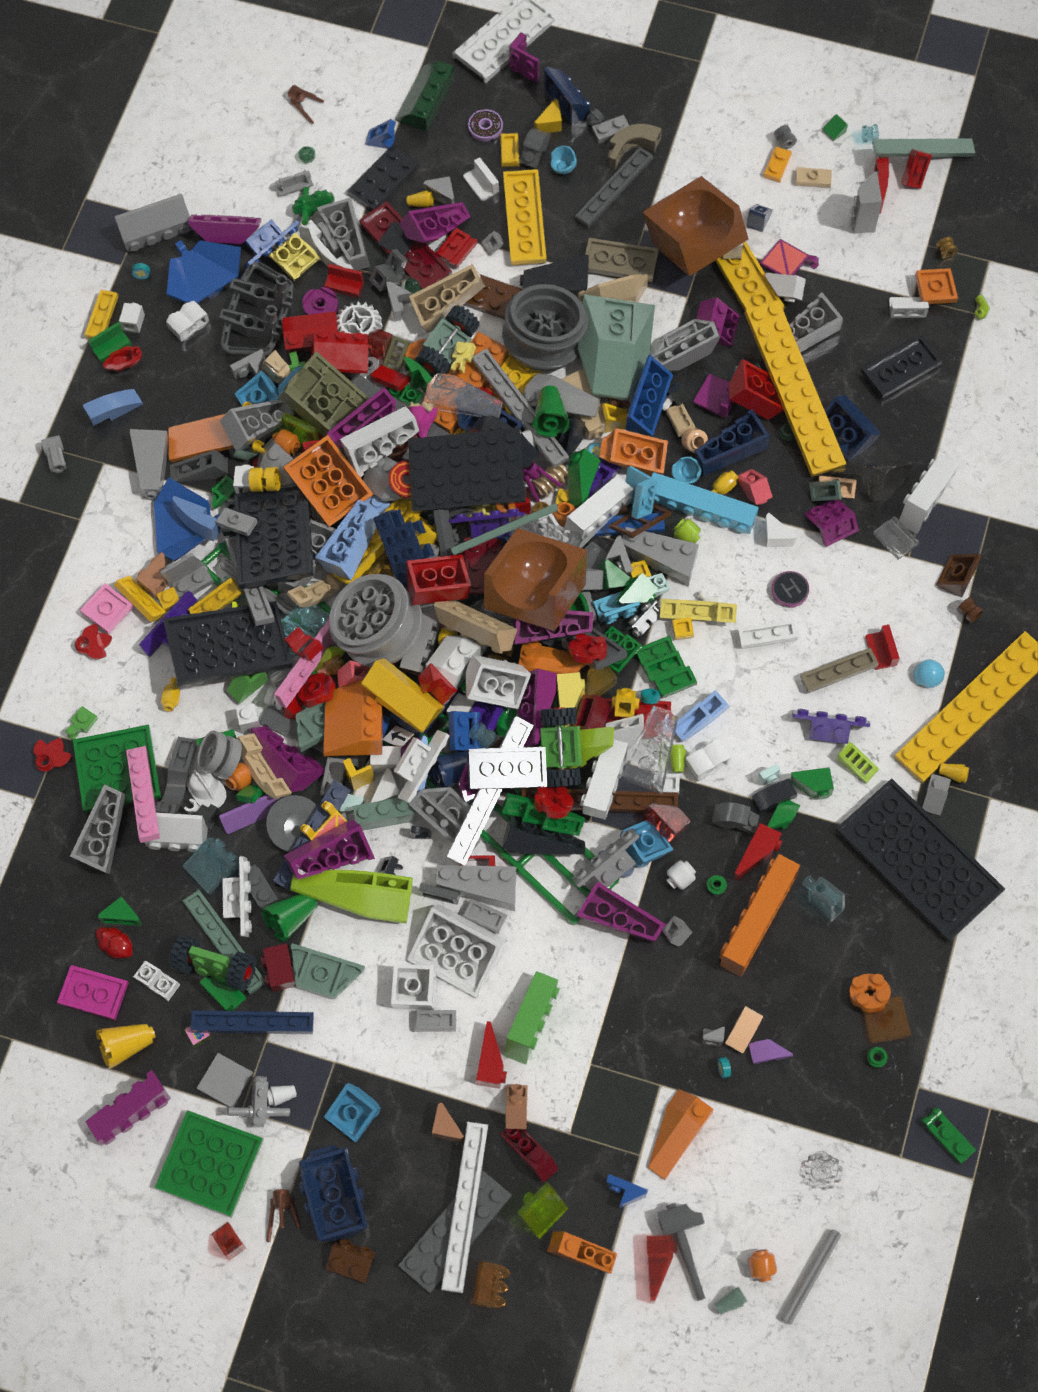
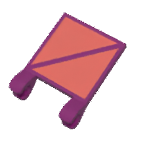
(787, 259)

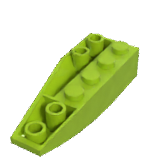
(360, 892)

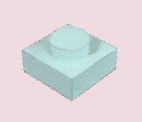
(769, 775)

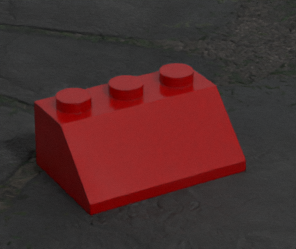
(299, 329)
(343, 350)
(754, 390)
(437, 579)

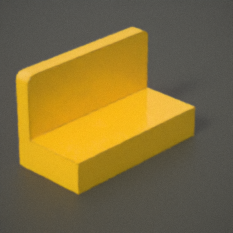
(360, 777)

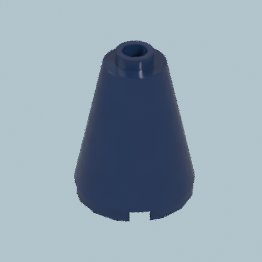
(448, 769)

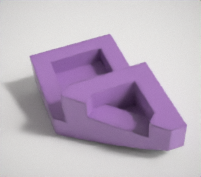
(767, 1050)

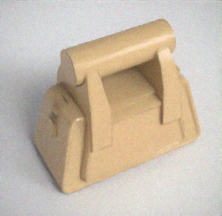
(275, 368)

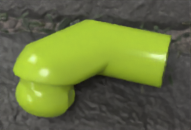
(983, 308)

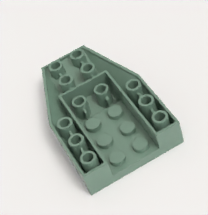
(615, 344)

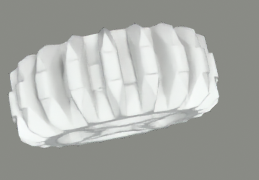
(365, 316)

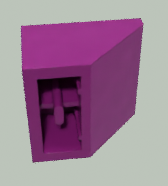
(723, 317)

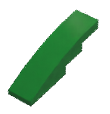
(524, 808)

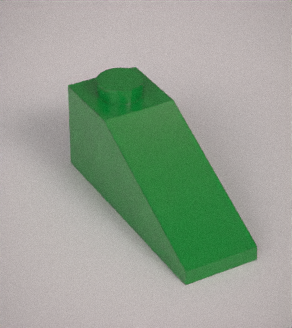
(581, 475)

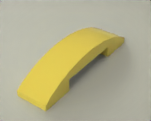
(698, 610)

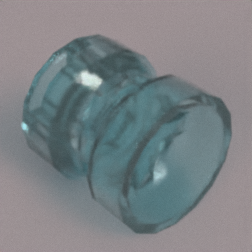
(482, 734)

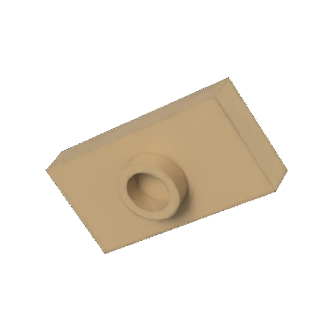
(813, 177)
(679, 419)

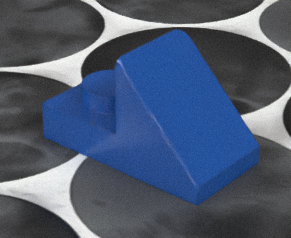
(382, 135)
(631, 1191)

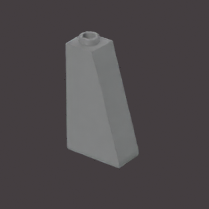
(150, 455)

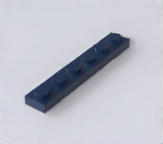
(336, 795)
(252, 1022)

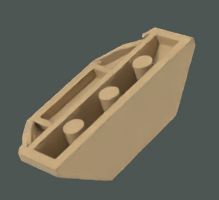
(626, 288)

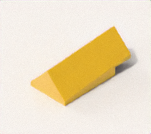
(401, 695)

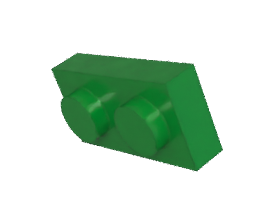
(675, 682)

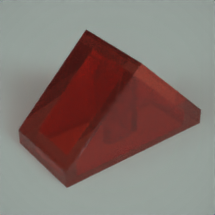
(228, 1241)

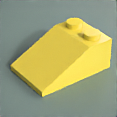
(570, 691)

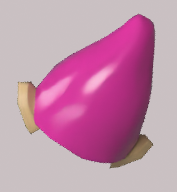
(424, 415)

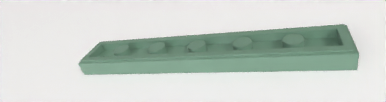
(936, 147)
(504, 529)
(218, 933)

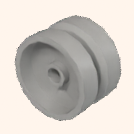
(218, 754)

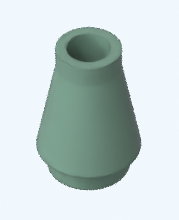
(731, 1301)

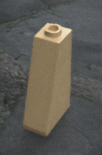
(594, 426)

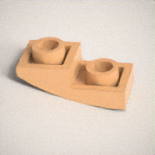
(744, 1029)

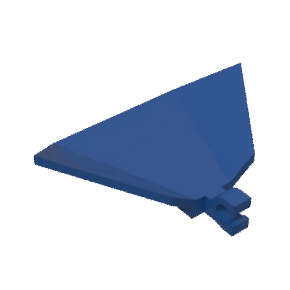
(202, 270)
(172, 535)

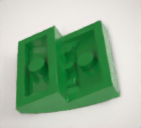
(418, 375)
(659, 658)

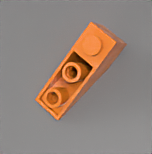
(581, 1251)

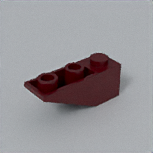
(530, 1153)

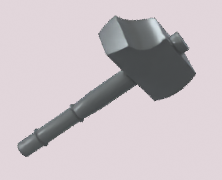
(675, 1221)

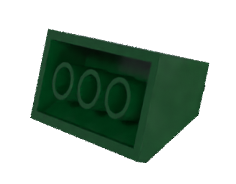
(426, 95)

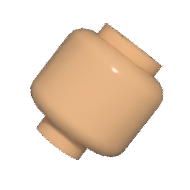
(693, 439)

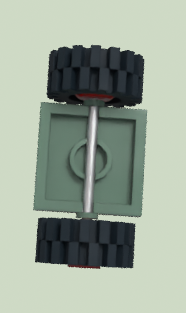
(440, 345)

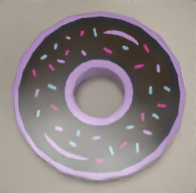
(485, 117)

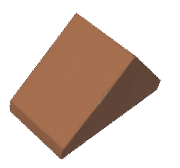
(445, 1127)

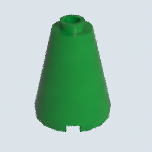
(550, 413)
(288, 915)

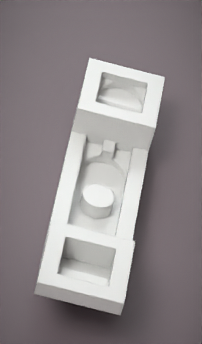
(324, 254)

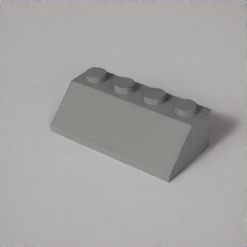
(153, 223)

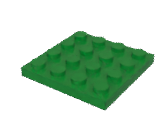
(104, 761)
(209, 1163)

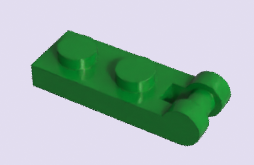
(948, 1136)

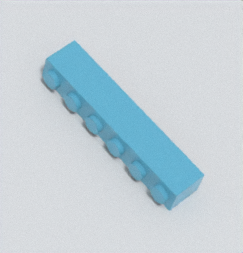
(704, 504)

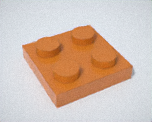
(936, 286)

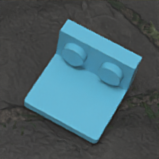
(643, 492)
(608, 612)

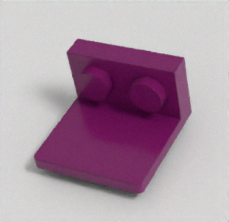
(521, 61)
(714, 396)
(833, 520)

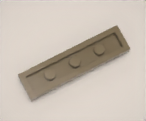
(839, 670)

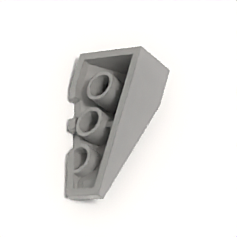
(574, 399)

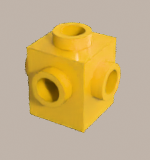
(625, 702)

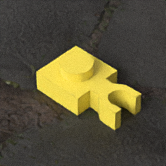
(462, 354)

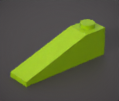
(593, 743)

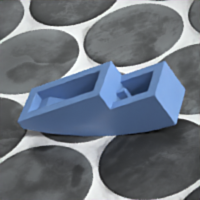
(112, 405)
(196, 518)

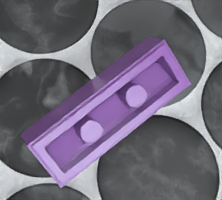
(247, 814)

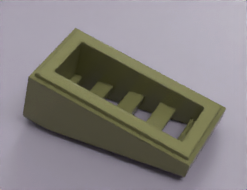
(393, 345)

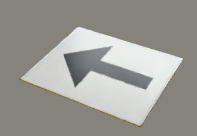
(398, 736)

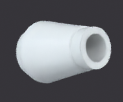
(280, 1094)

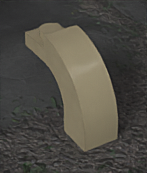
(631, 137)

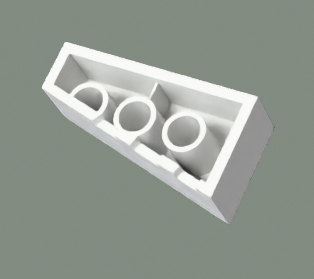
(599, 509)
(604, 780)

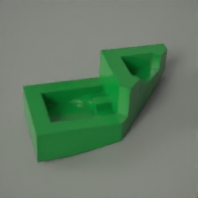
(223, 492)
(250, 794)
(784, 815)

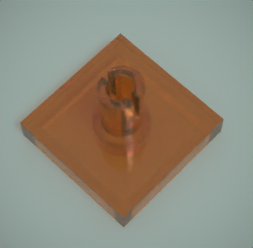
(888, 1023)

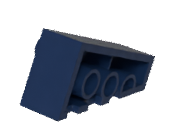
(733, 444)

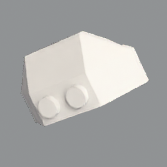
(454, 656)

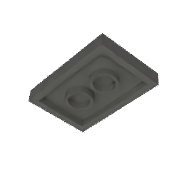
(614, 651)

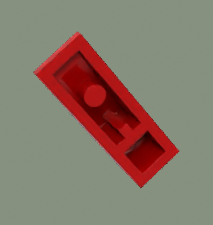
(759, 850)
(491, 1066)

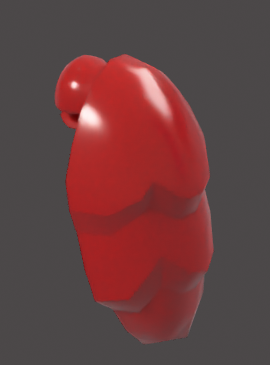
(123, 358)
(114, 942)

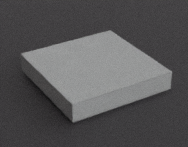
(225, 1080)

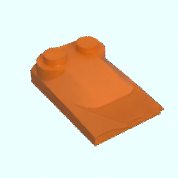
(634, 450)
(536, 656)

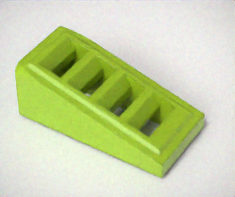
(847, 762)

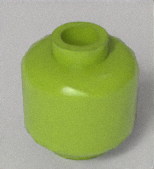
(687, 531)

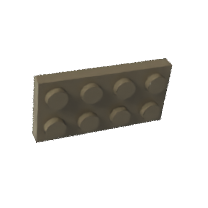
(620, 259)

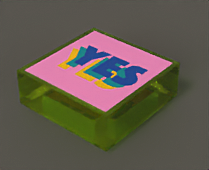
(196, 1038)

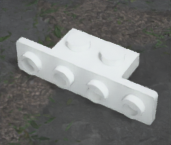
(417, 763)
(236, 897)

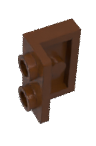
(350, 1260)

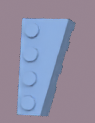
(349, 541)

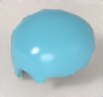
(563, 160)
(686, 470)
(929, 673)

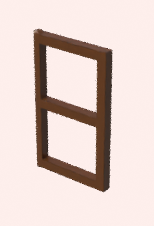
(648, 524)

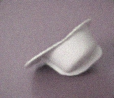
(206, 789)

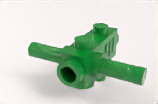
(307, 204)

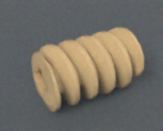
(543, 484)

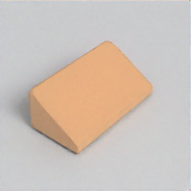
(847, 485)

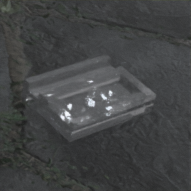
(896, 538)

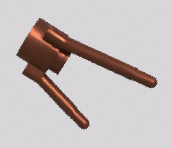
(298, 95)
(281, 1200)

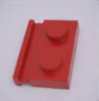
(456, 248)

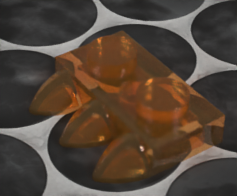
(489, 1285)

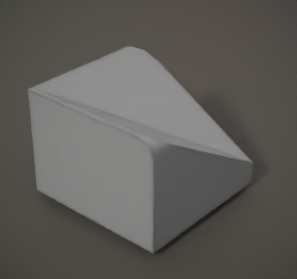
(676, 931)
(713, 1037)

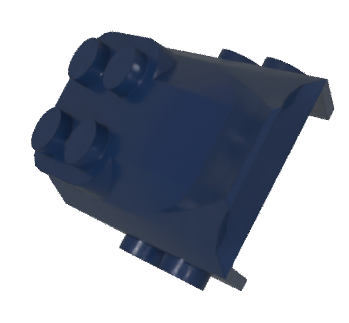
(332, 1193)

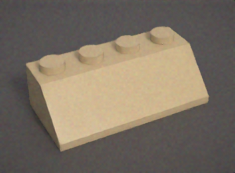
(475, 625)

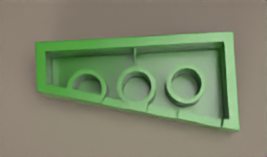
(530, 1017)

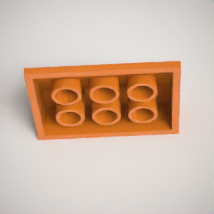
(328, 480)
(353, 722)

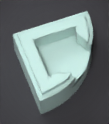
(350, 801)

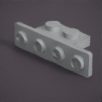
(610, 863)

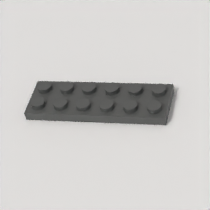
(428, 1257)

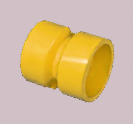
(264, 479)

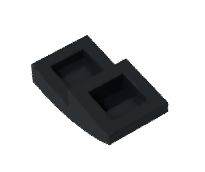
(773, 795)

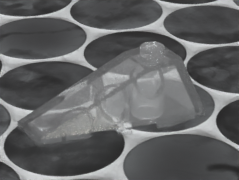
(458, 396)

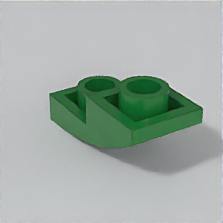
(406, 395)

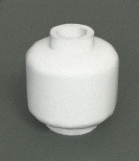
(681, 875)

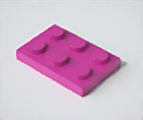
(92, 992)

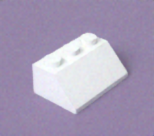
(496, 681)
(179, 832)

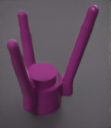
(534, 472)

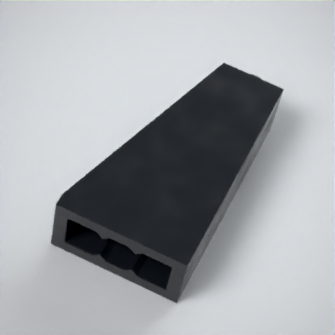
(568, 274)

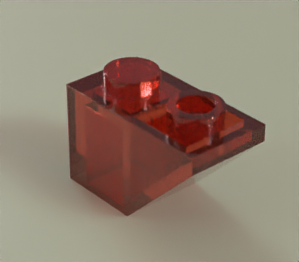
(379, 343)
(667, 820)

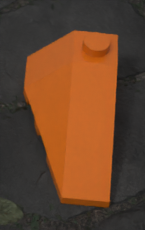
(680, 1126)

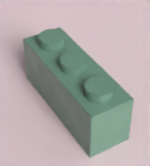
(383, 813)

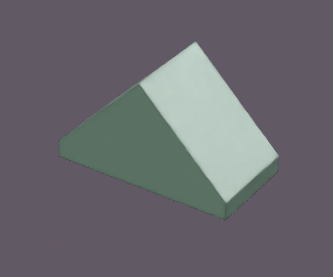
(825, 490)

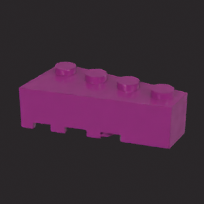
(330, 851)
(128, 1109)

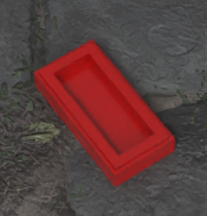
(390, 378)

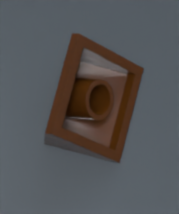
(958, 573)

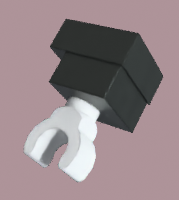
(677, 394)
(209, 813)

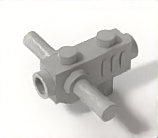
(259, 1110)

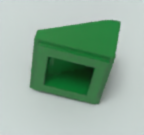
(835, 127)

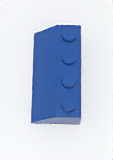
(648, 398)

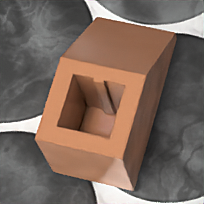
(151, 578)
(516, 1106)

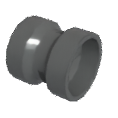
(785, 137)

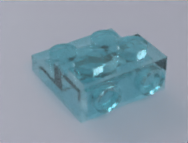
(309, 619)
(211, 864)

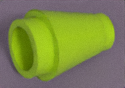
(677, 758)

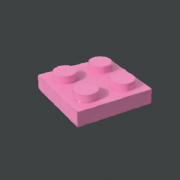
(107, 608)

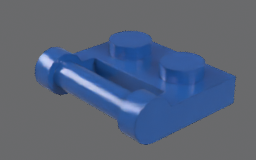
(460, 730)

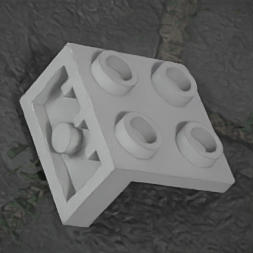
(187, 575)

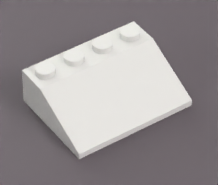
(457, 949)

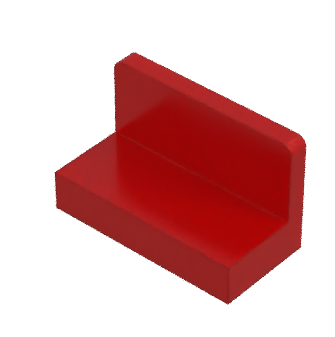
(344, 280)
(883, 647)

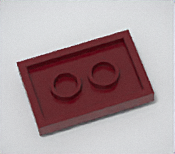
(478, 561)

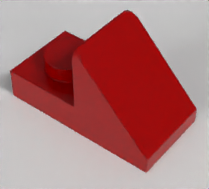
(437, 684)

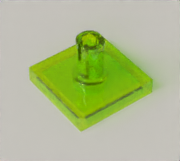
(299, 427)
(542, 1209)

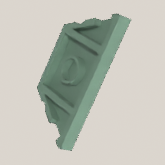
(310, 726)
(323, 972)

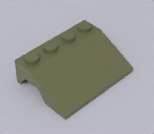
(322, 394)

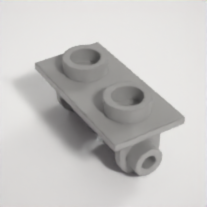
(294, 183)
(638, 623)

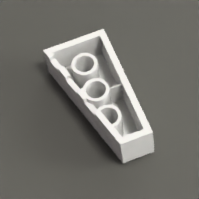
(378, 439)
(927, 492)

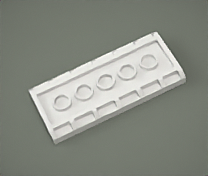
(489, 47)

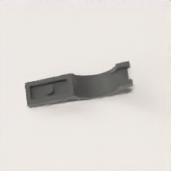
(177, 775)

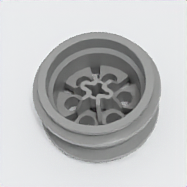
(374, 633)

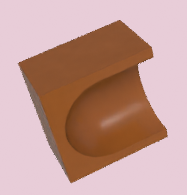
(695, 225)
(535, 579)

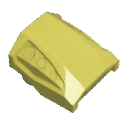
(294, 256)

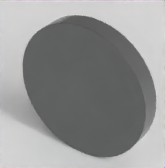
(286, 818)

